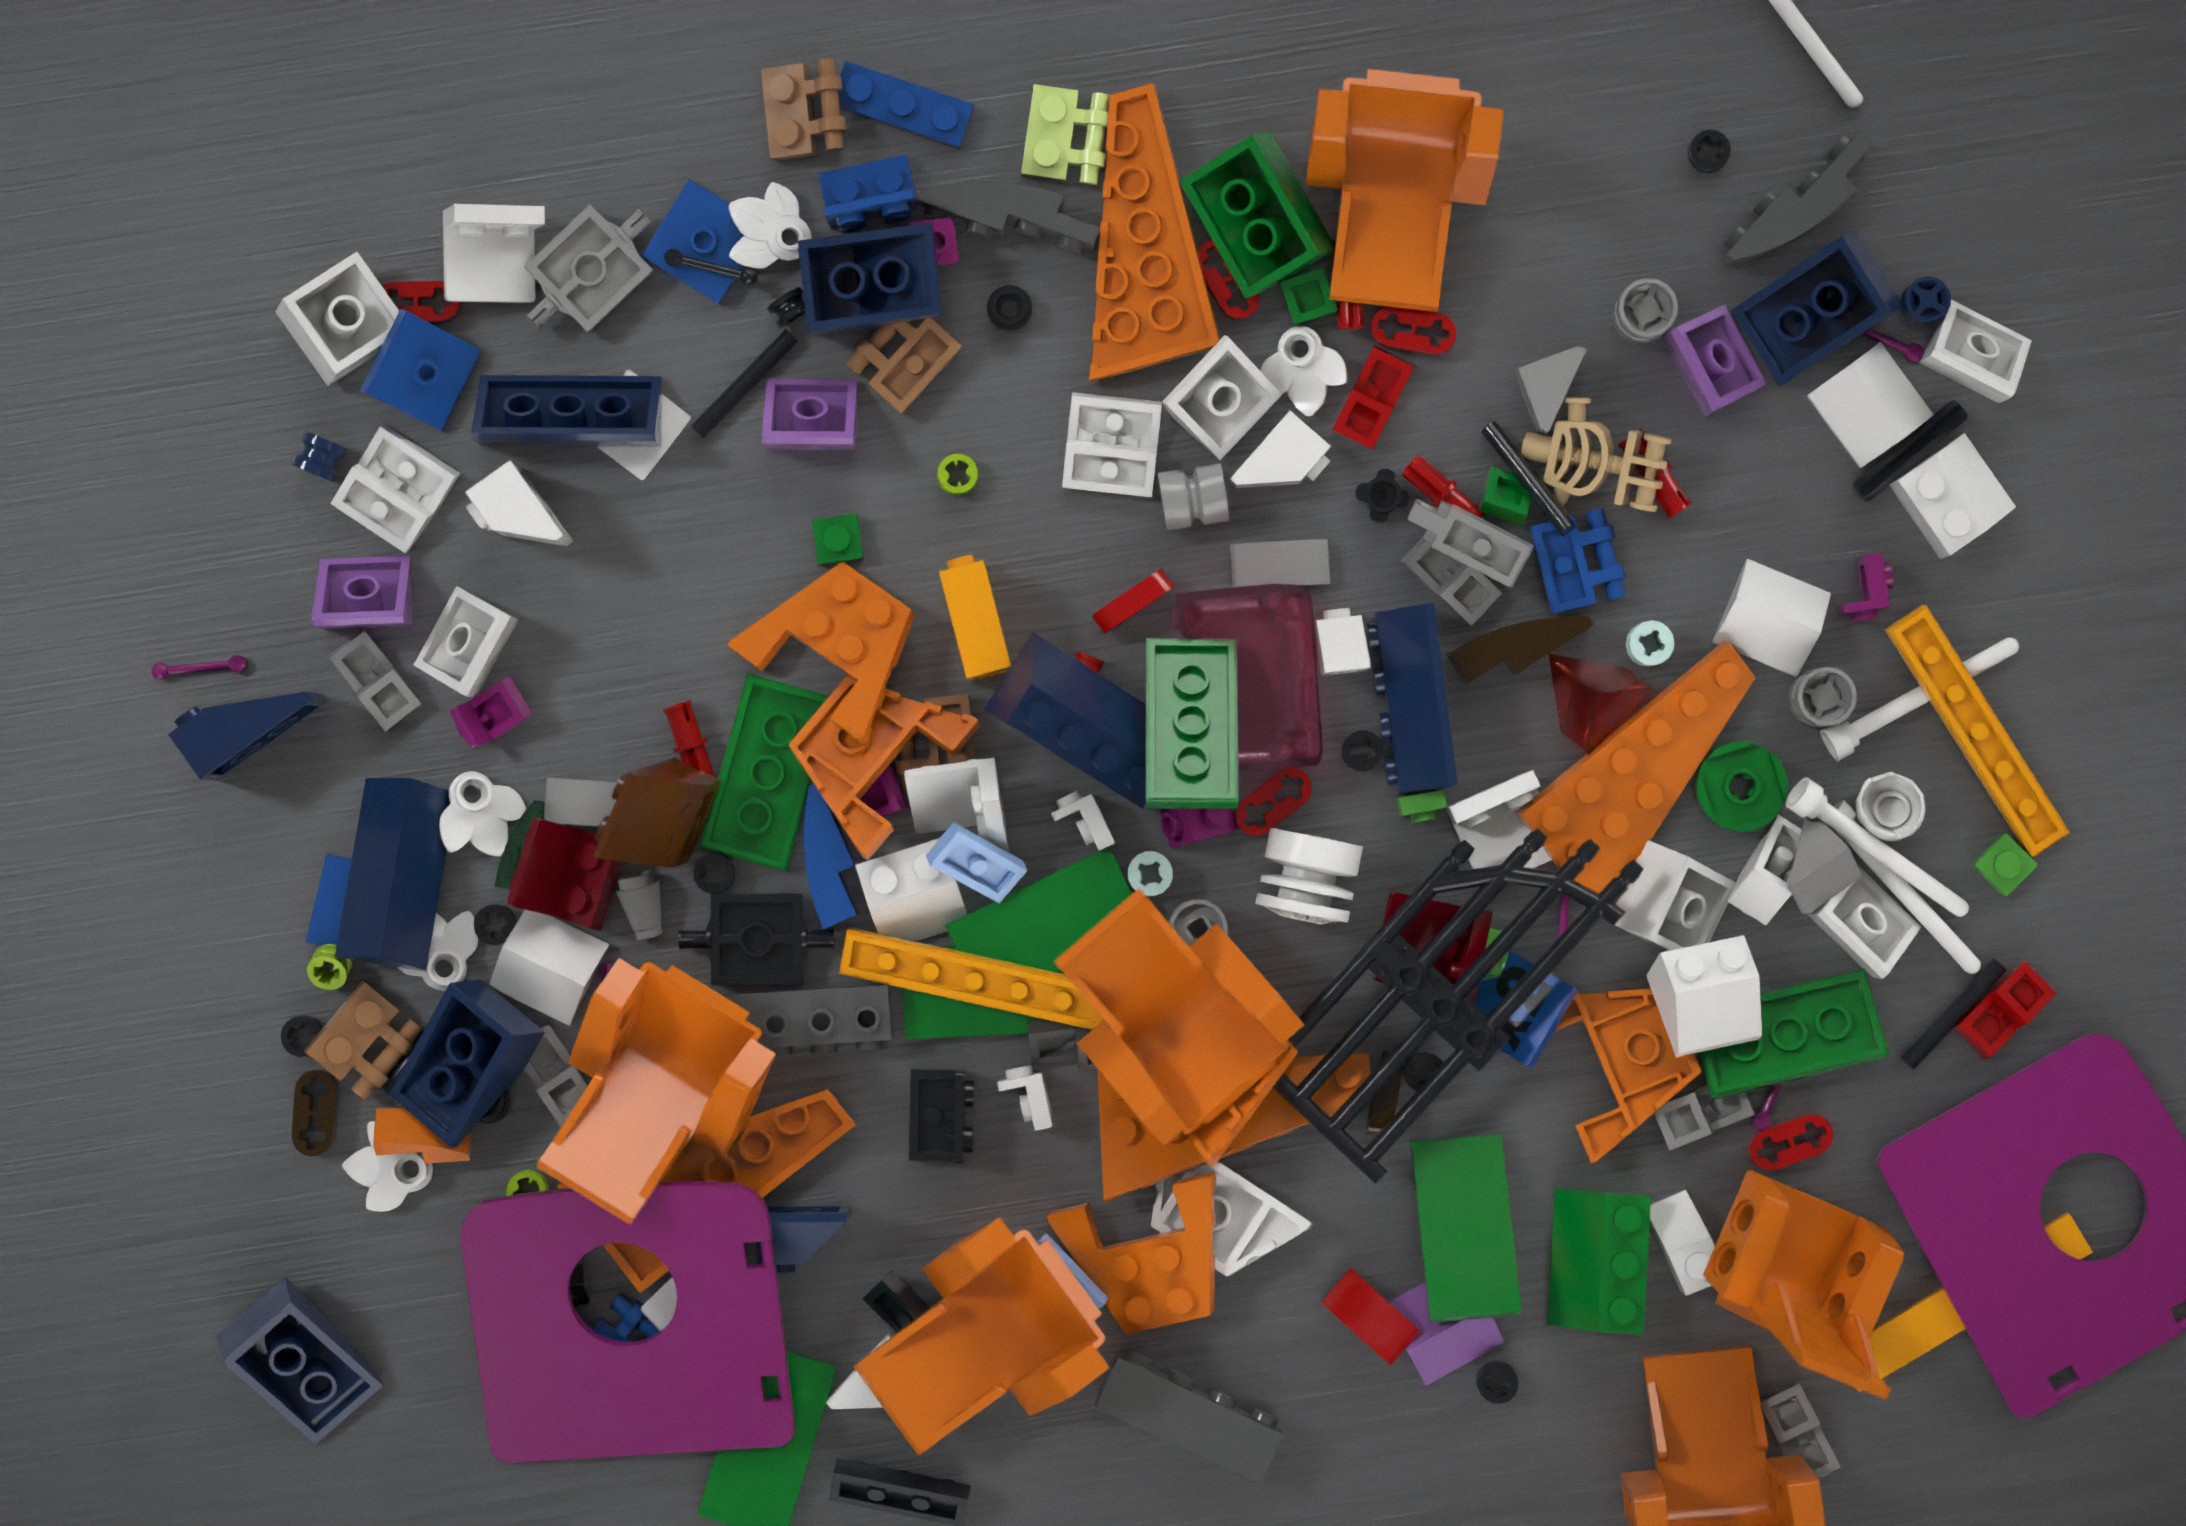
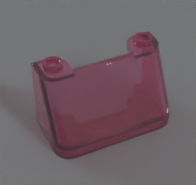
(1274, 668)

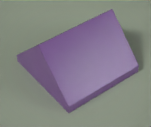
(1714, 360)
(810, 414)
(364, 593)
(1443, 1345)

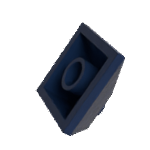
(801, 1232)

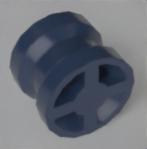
(1931, 294)
(318, 456)

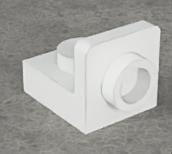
(1093, 825)
(1035, 1103)

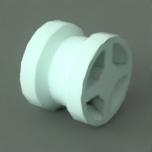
(1639, 648)
(1141, 875)

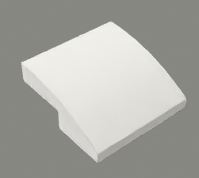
(1112, 444)
(395, 488)

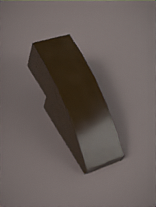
(1516, 645)

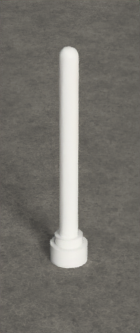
(1818, 52)
(1843, 737)
(1809, 801)
(1914, 903)

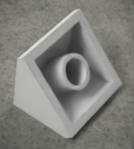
(1977, 353)
(1221, 398)
(1870, 405)
(1773, 618)
(465, 642)
(1867, 925)
(548, 965)

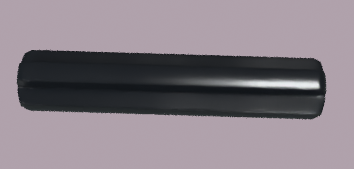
(1910, 450)

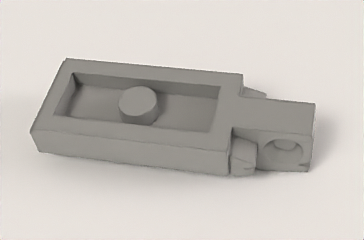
(1472, 540)

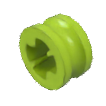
(943, 475)
(323, 978)
(533, 1175)

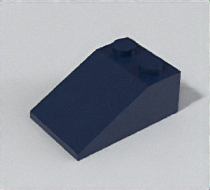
(870, 279)
(1801, 313)
(229, 734)
(465, 1059)
(297, 1361)

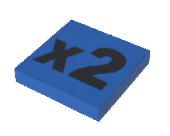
(1536, 1018)

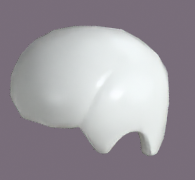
(1890, 806)

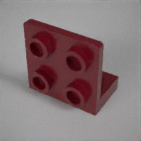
(562, 875)
(1430, 922)

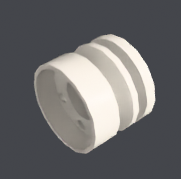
(1308, 876)

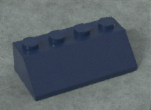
(1414, 698)
(1076, 716)

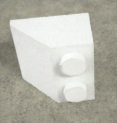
(339, 318)
(1952, 496)
(514, 507)
(909, 895)
(1673, 900)
(1708, 995)

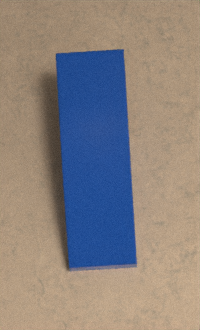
(825, 859)

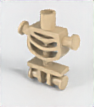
(1554, 452)

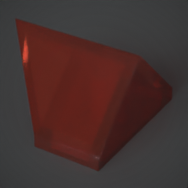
(1594, 698)

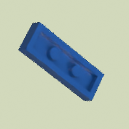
(904, 105)

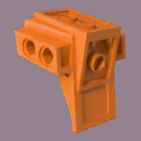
(1400, 157)
(1179, 1020)
(664, 1070)
(1807, 1277)
(1004, 1322)
(1713, 1450)

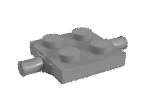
(588, 268)

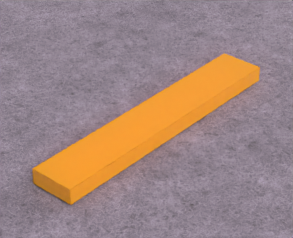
(1977, 730)
(966, 978)
(1934, 1317)

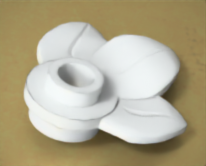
(763, 225)
(1308, 376)
(479, 822)
(449, 943)
(386, 1175)

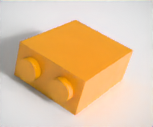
(975, 618)

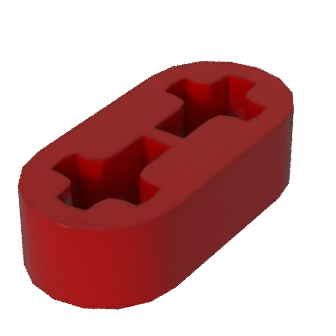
(1219, 289)
(423, 291)
(1410, 341)
(1133, 601)
(1280, 810)
(1794, 1151)

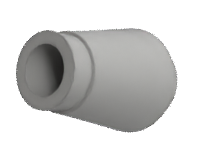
(641, 903)

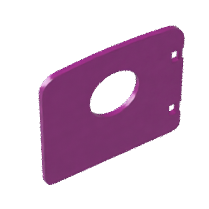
(1974, 1202)
(576, 1395)

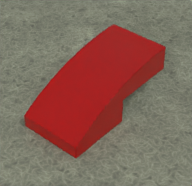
(1373, 397)
(2005, 1010)
(1370, 1316)

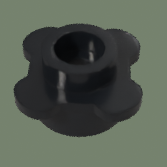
(1380, 508)

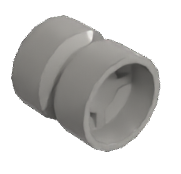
(1644, 310)
(1193, 497)
(1822, 697)
(1195, 918)

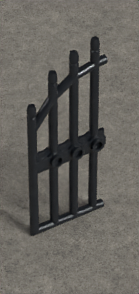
(1433, 997)

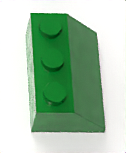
(1257, 214)
(1599, 1260)

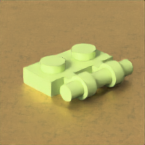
(1051, 132)

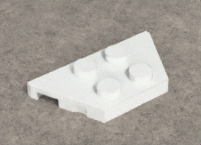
(1246, 1218)

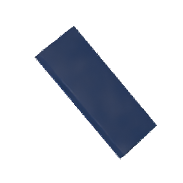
(568, 411)
(394, 874)

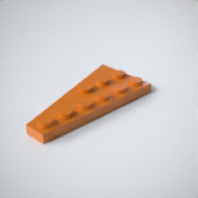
(1148, 266)
(1638, 770)
(761, 1158)
(1138, 1159)

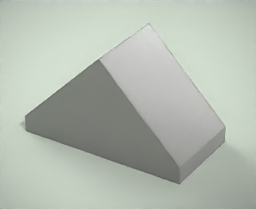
(1546, 385)
(1820, 866)

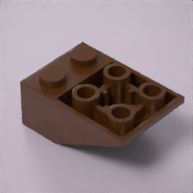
(657, 814)

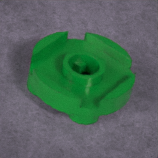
(1753, 763)

